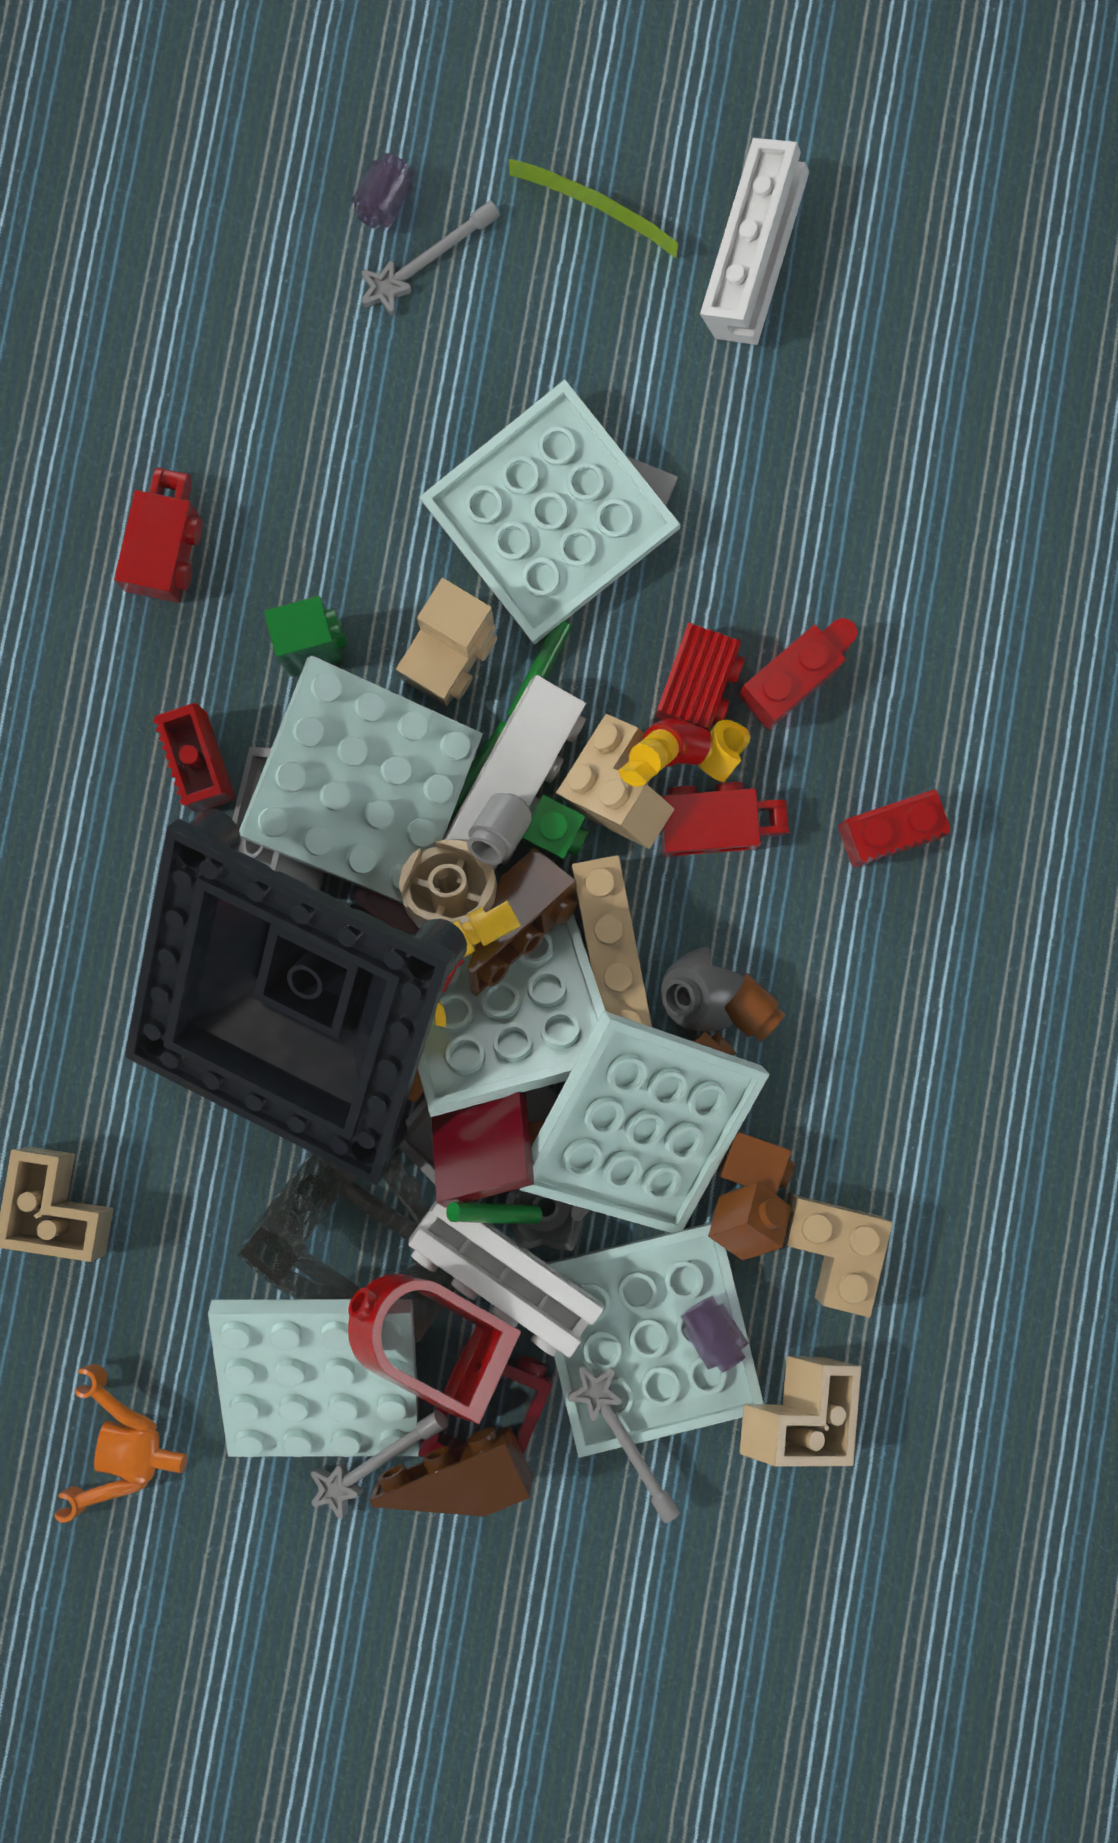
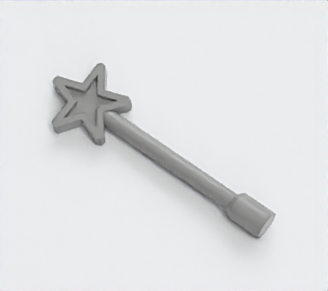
(390, 285)
(600, 1397)
(340, 1486)

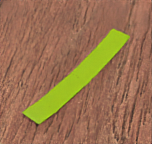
(595, 199)

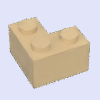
(450, 639)
(602, 795)
(37, 1212)
(852, 1249)
(815, 1420)

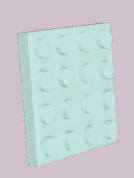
(550, 512)
(358, 779)
(516, 1032)
(642, 1124)
(643, 1338)
(297, 1386)

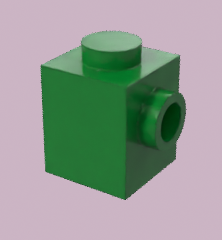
(555, 830)

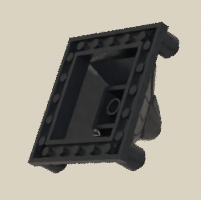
(285, 998)

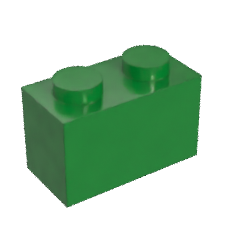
(305, 631)

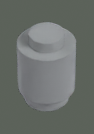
(499, 828)

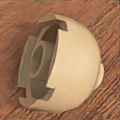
(446, 883)

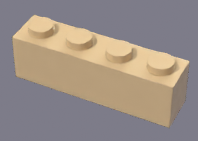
(610, 937)

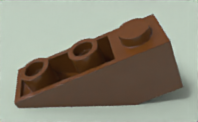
(540, 899)
(467, 1480)

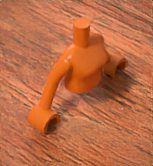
(121, 1450)

